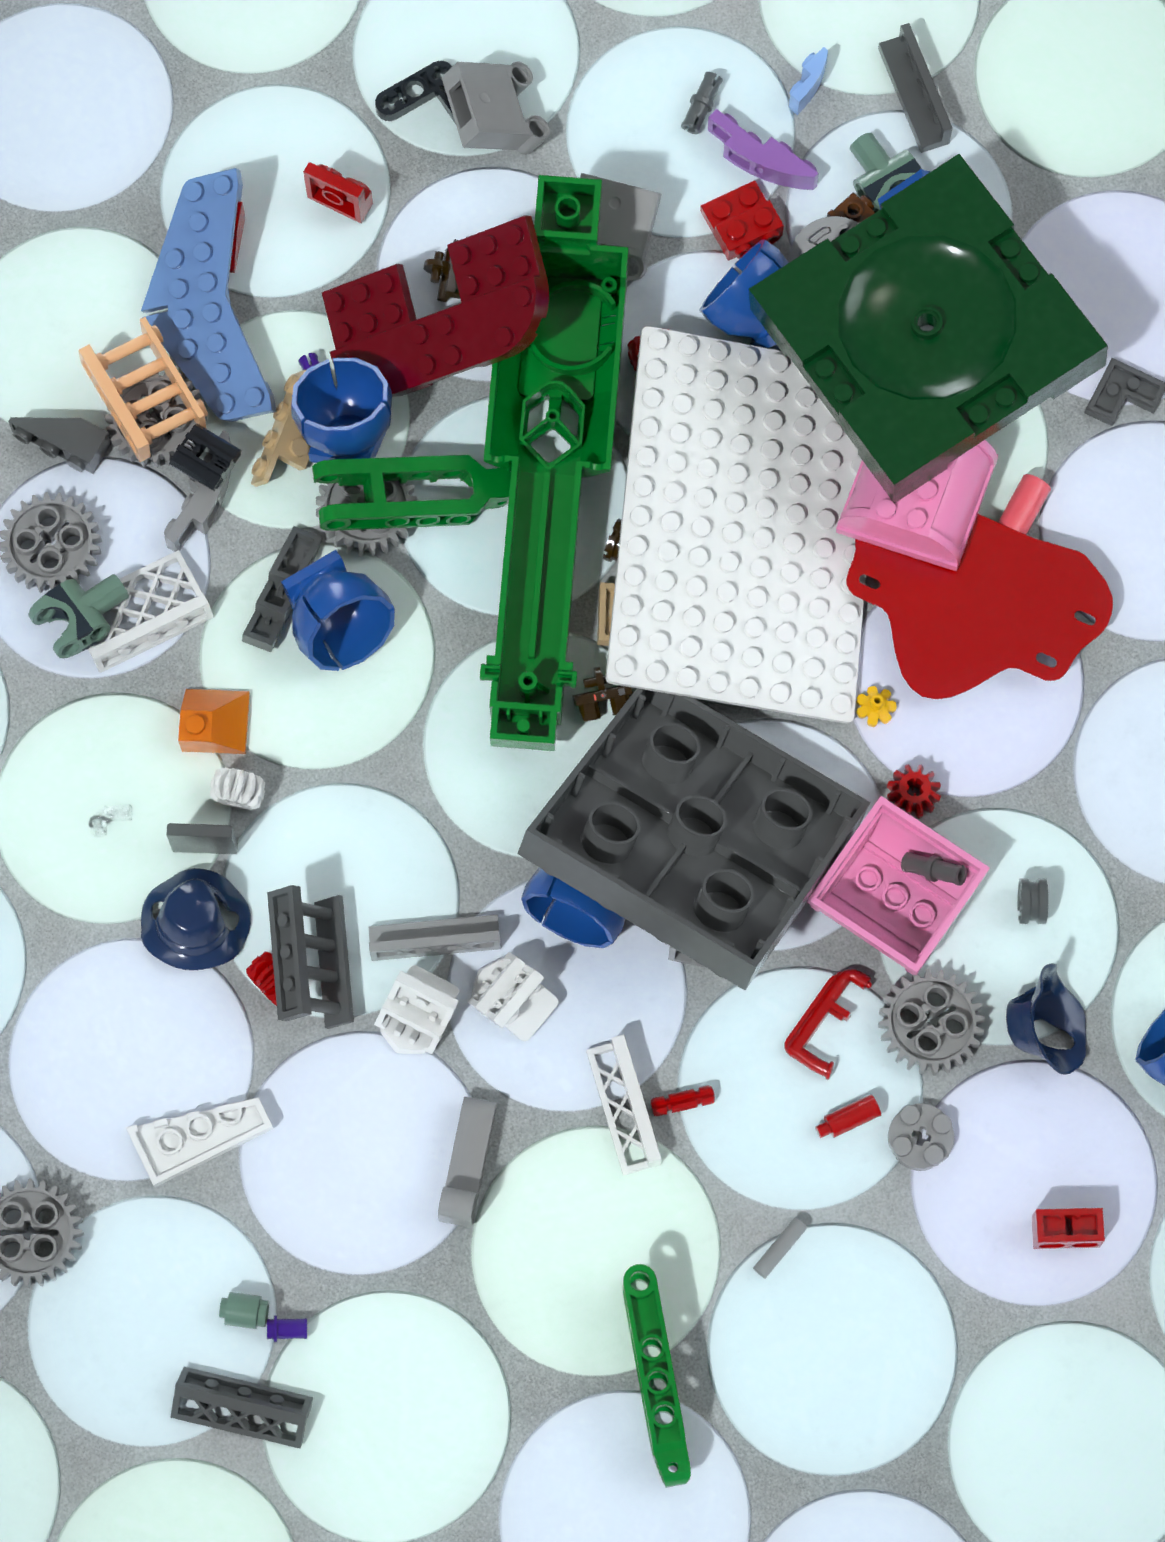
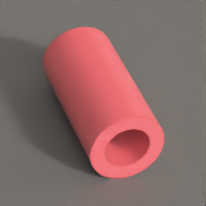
(1025, 503)

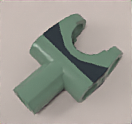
(881, 170)
(82, 612)

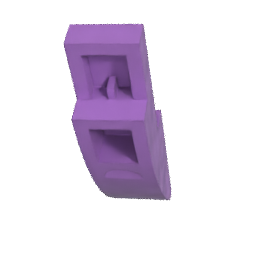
(769, 162)

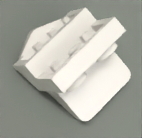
(512, 996)
(417, 1011)

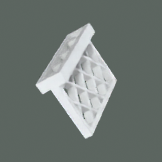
(156, 628)

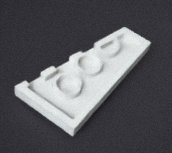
(188, 1141)

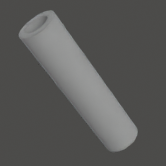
(780, 1247)

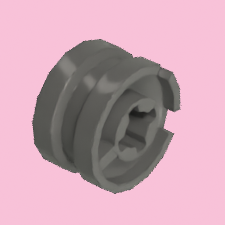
(1032, 901)

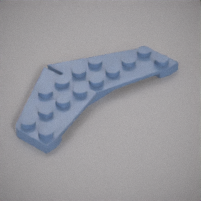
(193, 285)

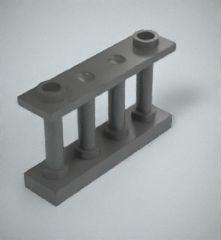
(290, 957)

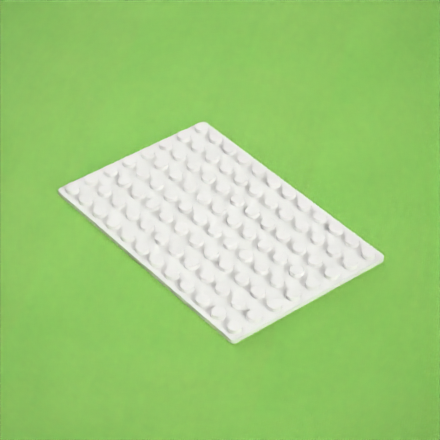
(732, 535)

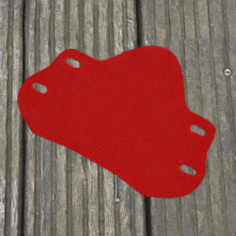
(990, 614)

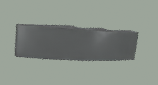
(273, 604)

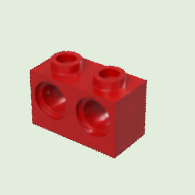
(1068, 1228)

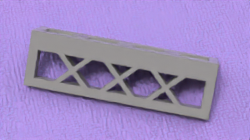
(434, 937)

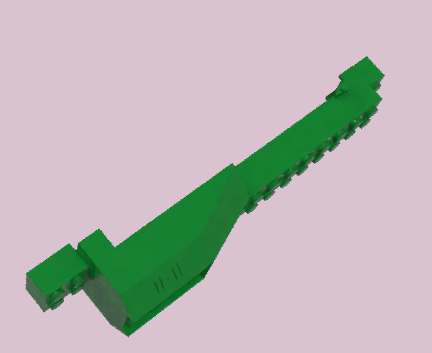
(569, 361)

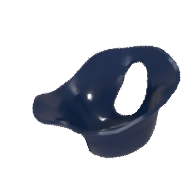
(190, 925)
(1058, 1007)

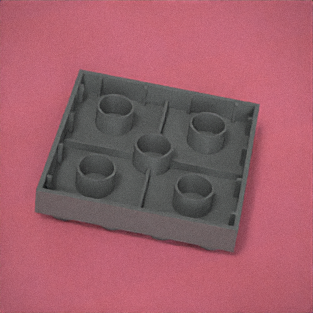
(694, 831)

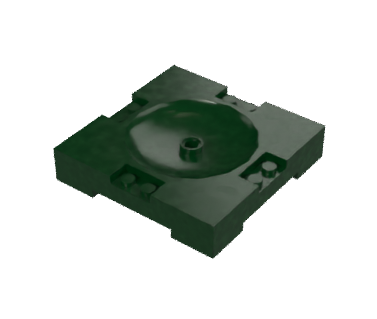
(940, 260)

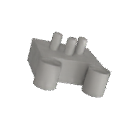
(488, 106)
(627, 219)

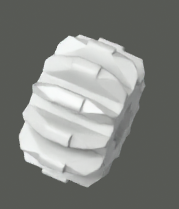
(237, 788)

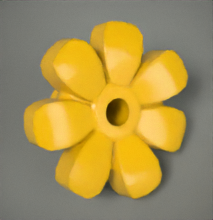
(875, 706)

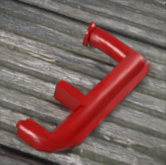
(816, 1014)

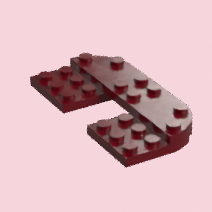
(500, 309)

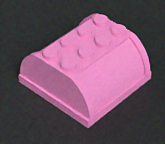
(929, 521)
(891, 907)

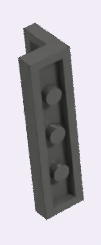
(916, 90)
(241, 1400)

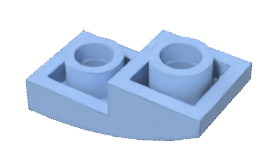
(812, 75)

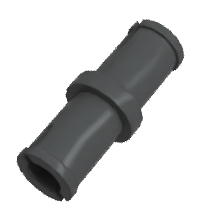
(701, 102)
(934, 868)

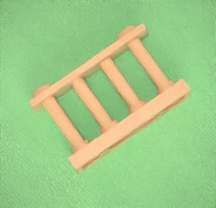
(126, 413)

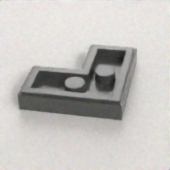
(1123, 384)

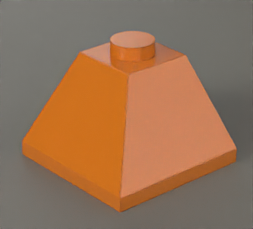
(214, 721)

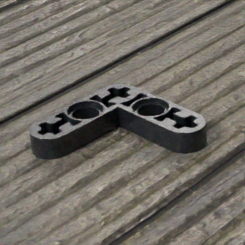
(425, 78)

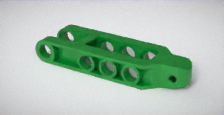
(489, 488)
(649, 1330)

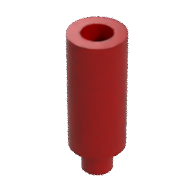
(849, 1117)

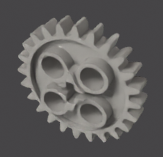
(161, 446)
(28, 526)
(370, 538)
(914, 999)
(31, 1203)

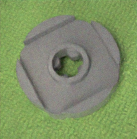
(911, 1120)

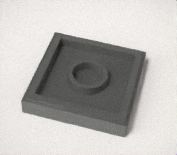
(202, 838)

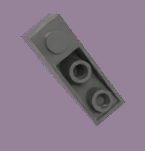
(68, 438)

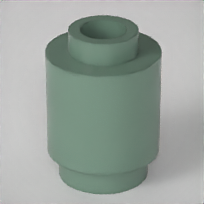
(244, 1310)

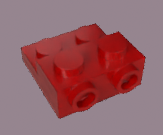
(336, 192)
(742, 220)

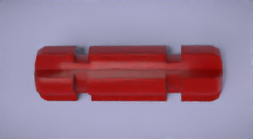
(682, 1100)

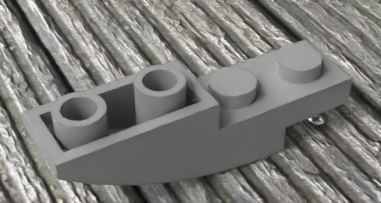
(197, 509)

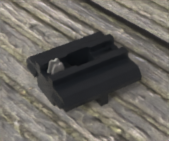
(195, 443)

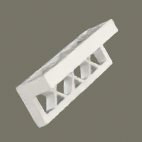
(636, 1103)

